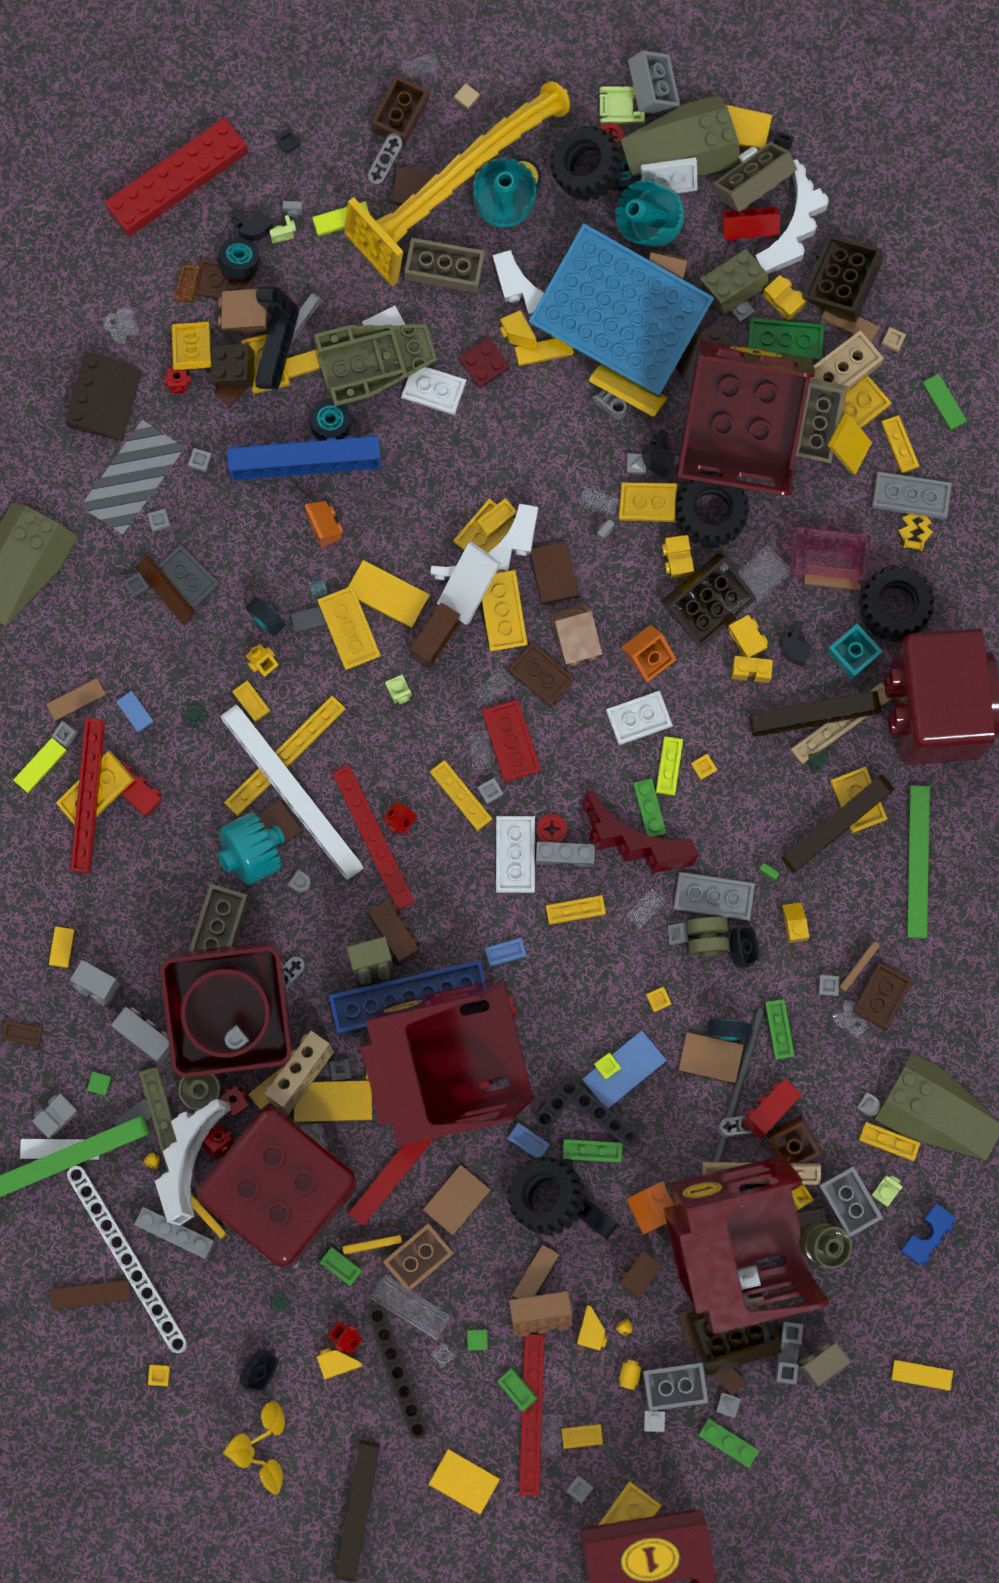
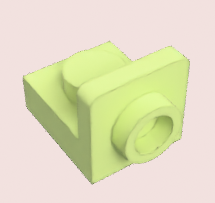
(282, 233)
(398, 689)
(887, 1190)

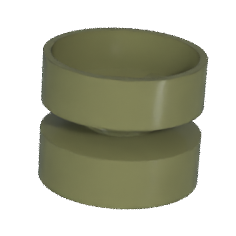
(708, 942)
(199, 1091)
(825, 1245)

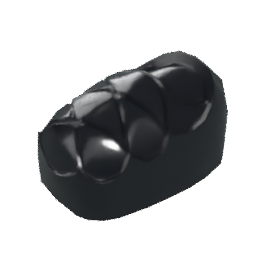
(744, 946)
(258, 1371)

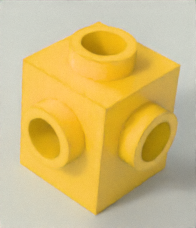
(261, 660)

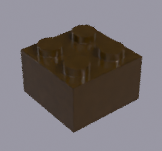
(232, 366)

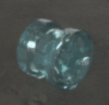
(318, 588)

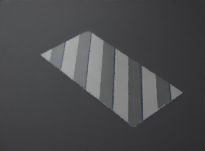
(132, 477)

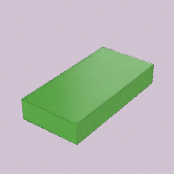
(340, 1266)
(517, 1389)

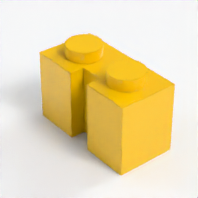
(784, 297)
(678, 557)
(748, 637)
(755, 667)

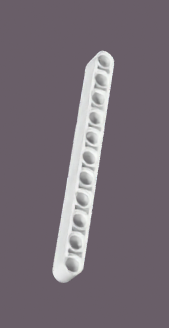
(291, 792)
(118, 1253)

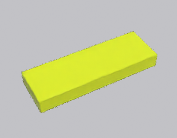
(332, 220)
(40, 765)
(669, 766)

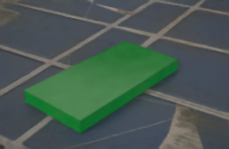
(787, 337)

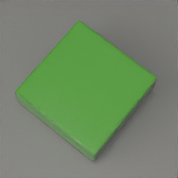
(768, 872)
(99, 1083)
(477, 1339)

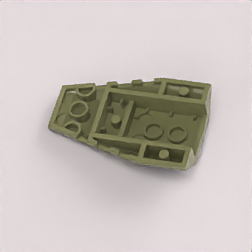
(690, 131)
(370, 358)
(30, 556)
(938, 1111)

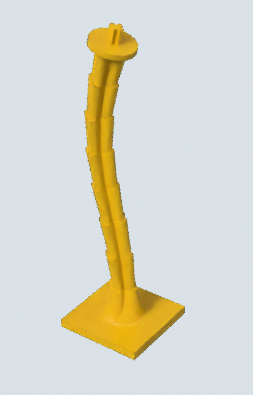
(379, 238)

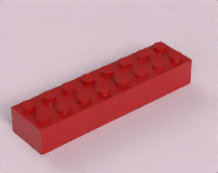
(176, 177)

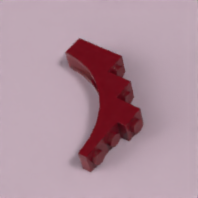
(633, 845)

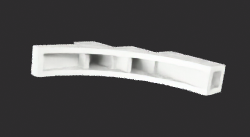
(808, 204)
(514, 283)
(517, 539)
(180, 1156)

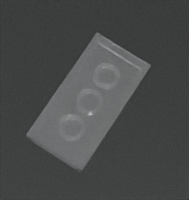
(762, 577)
(410, 1307)

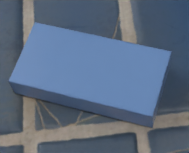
(134, 712)
(505, 952)
(528, 1141)

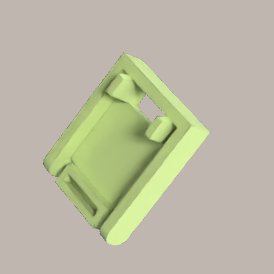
(618, 106)

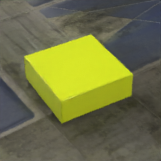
(607, 1066)

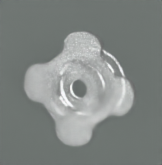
(448, 1355)

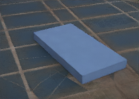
(637, 1061)

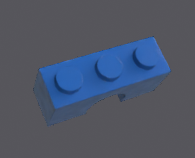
(939, 1222)

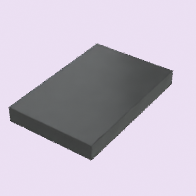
(188, 576)

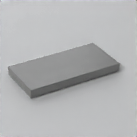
(911, 495)
(714, 896)

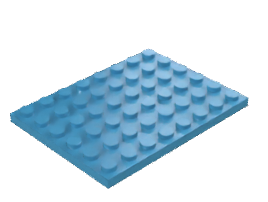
(621, 309)

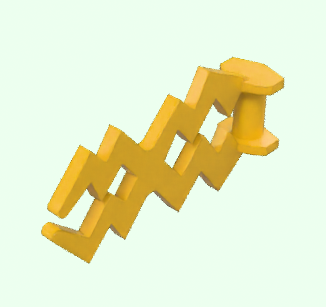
(905, 532)

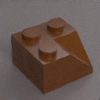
(794, 1141)
(640, 1274)

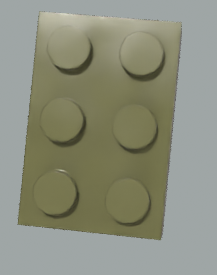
(735, 281)

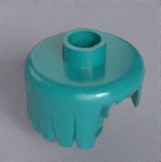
(504, 192)
(650, 214)
(249, 851)

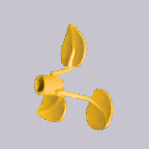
(241, 1451)

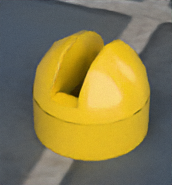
(152, 1160)
(624, 1327)

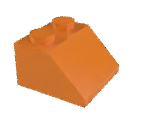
(323, 523)
(649, 653)
(648, 1207)

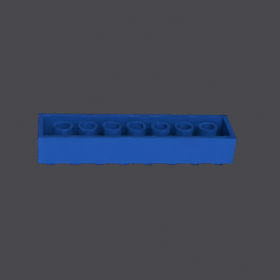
(304, 457)
(358, 1005)

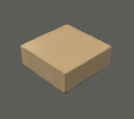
(466, 96)
(893, 339)

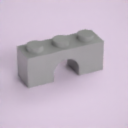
(568, 853)
(787, 1360)

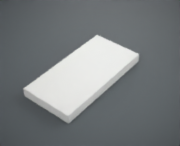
(469, 581)
(515, 854)

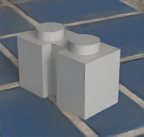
(54, 1116)

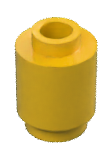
(630, 1374)

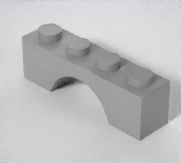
(174, 1233)

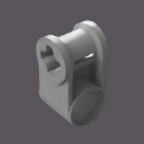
(608, 401)

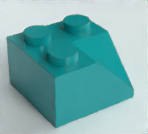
(854, 652)

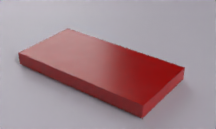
(511, 740)

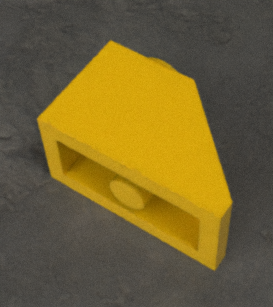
(518, 331)
(795, 923)
(591, 1331)
(336, 1363)

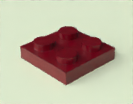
(484, 362)

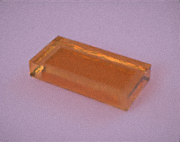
(187, 283)

